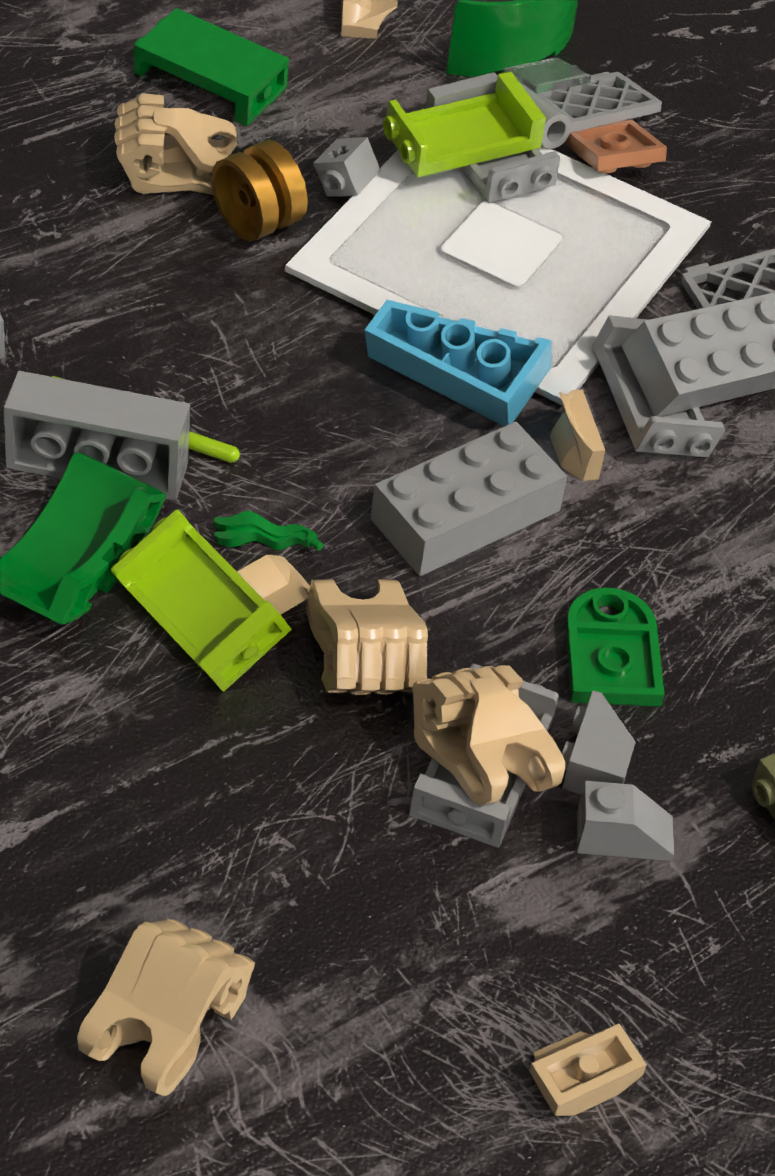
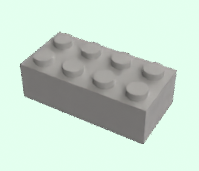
(705, 354)
(126, 430)
(467, 498)

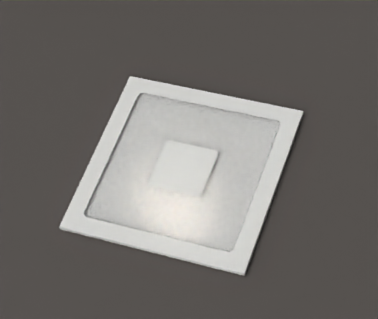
(524, 264)

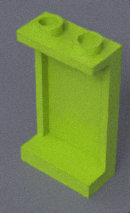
(466, 129)
(200, 600)

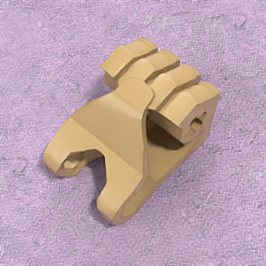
(169, 161)
(368, 642)
(482, 730)
(162, 996)

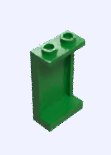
(214, 61)

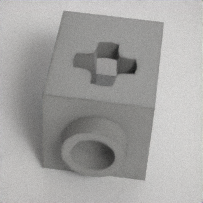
(347, 166)

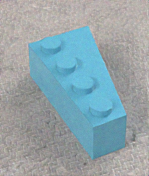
(462, 361)

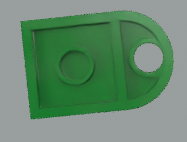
(613, 651)

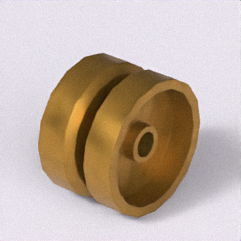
(259, 190)

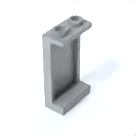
(505, 175)
(673, 433)
(444, 802)

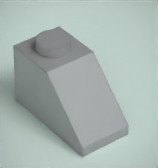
(622, 823)

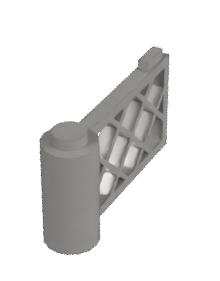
(592, 104)
(722, 275)

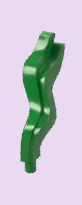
(252, 527)

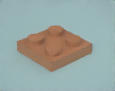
(617, 146)

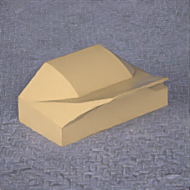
(364, 17)
(577, 438)
(276, 582)
(586, 1069)

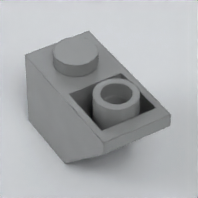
(601, 747)

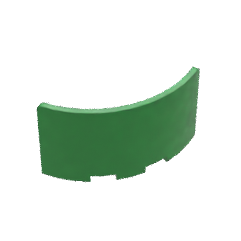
(507, 34)
(78, 539)

